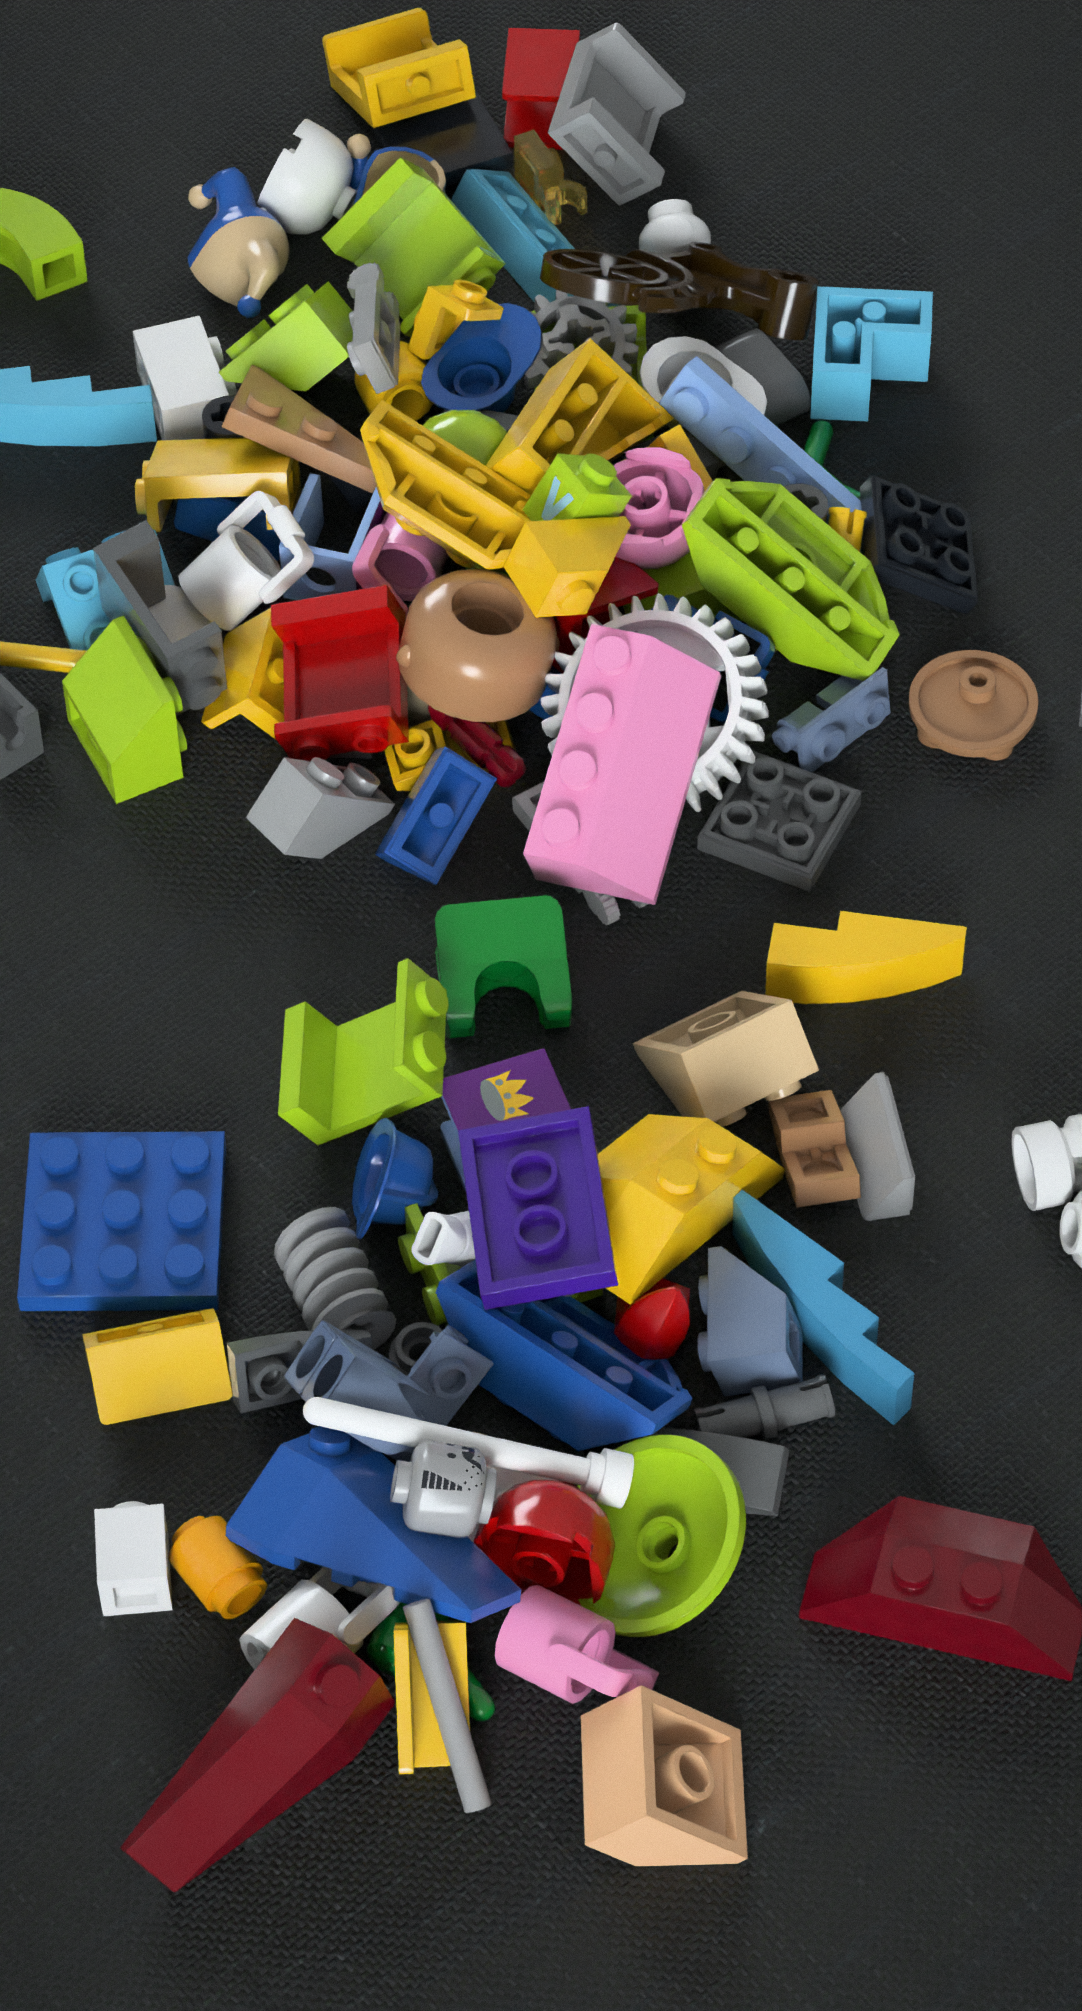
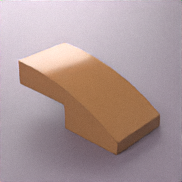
(814, 1148)

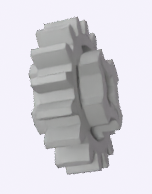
(576, 322)

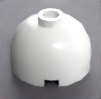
(310, 182)

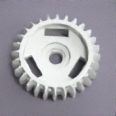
(707, 644)

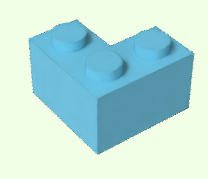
(866, 338)

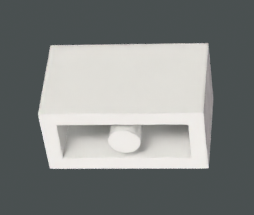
(182, 374)

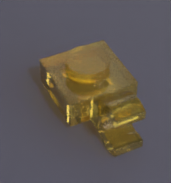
(542, 175)

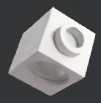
(133, 1559)

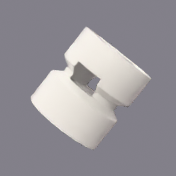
(1048, 1162)

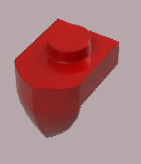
(655, 1321)

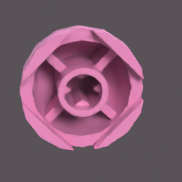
(662, 497)

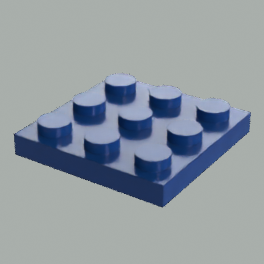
(122, 1221)

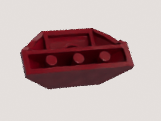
(949, 1586)

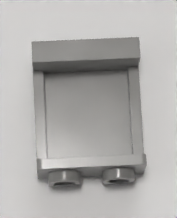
(613, 111)

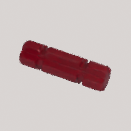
(483, 747)

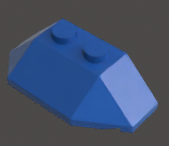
(563, 1366)

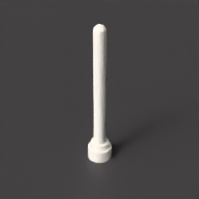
(601, 1475)

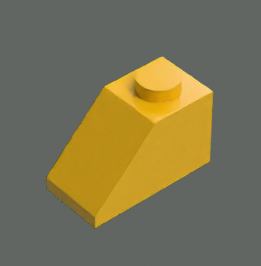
(564, 562)

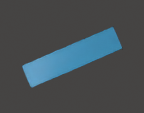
(831, 1321)

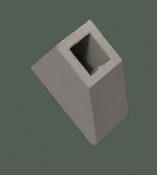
(317, 806)

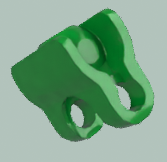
(503, 946)

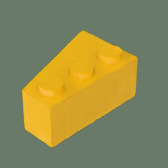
(577, 410)

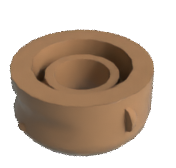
(476, 647)

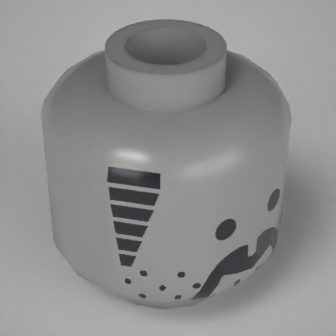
(444, 1489)

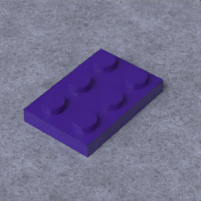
(537, 1208)

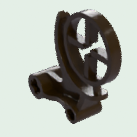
(686, 280)

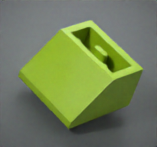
(302, 345)
(125, 713)

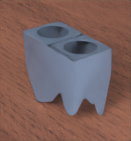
(351, 1373)

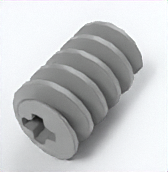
(332, 1275)

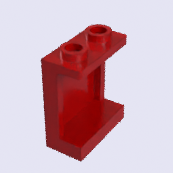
(341, 673)

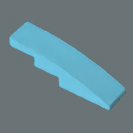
(70, 413)

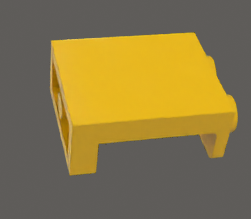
(396, 69)
(211, 471)

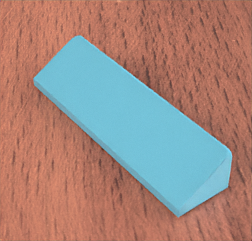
(511, 226)

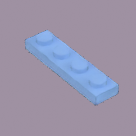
(744, 435)

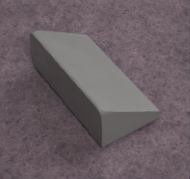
(879, 1151)

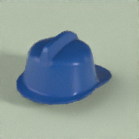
(483, 362)
(390, 1176)

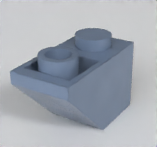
(750, 1328)

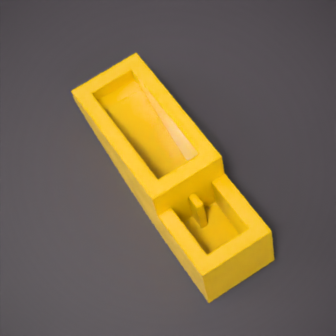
(862, 959)

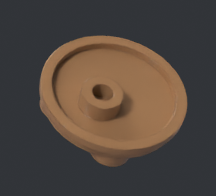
(973, 704)

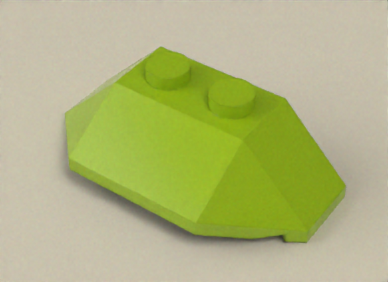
(790, 577)

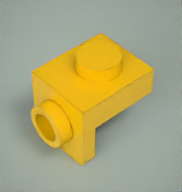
(445, 310)

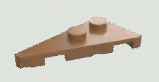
(290, 425)

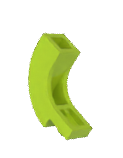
(39, 245)

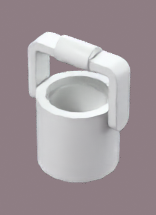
(239, 570)
(315, 1604)

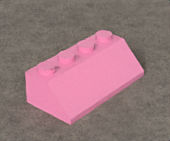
(621, 766)

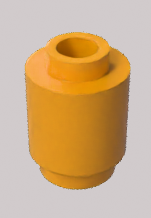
(215, 1568)

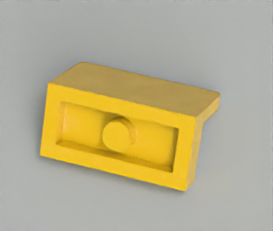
(252, 675)
(158, 1366)
(417, 1726)

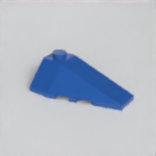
(331, 1506)

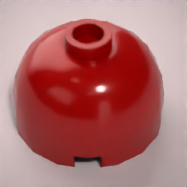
(550, 1538)

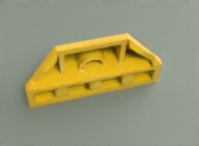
(442, 491)
(672, 1191)

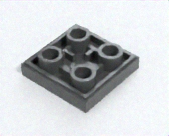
(780, 821)

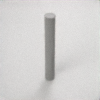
(447, 1705)

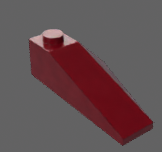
(272, 1745)

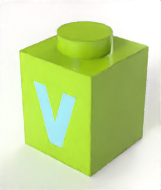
(578, 490)

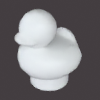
(672, 228)

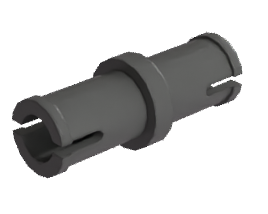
(769, 1410)

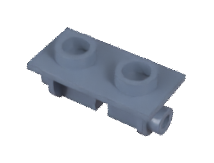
(850, 711)
(448, 1374)

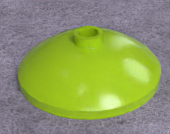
(675, 1497)

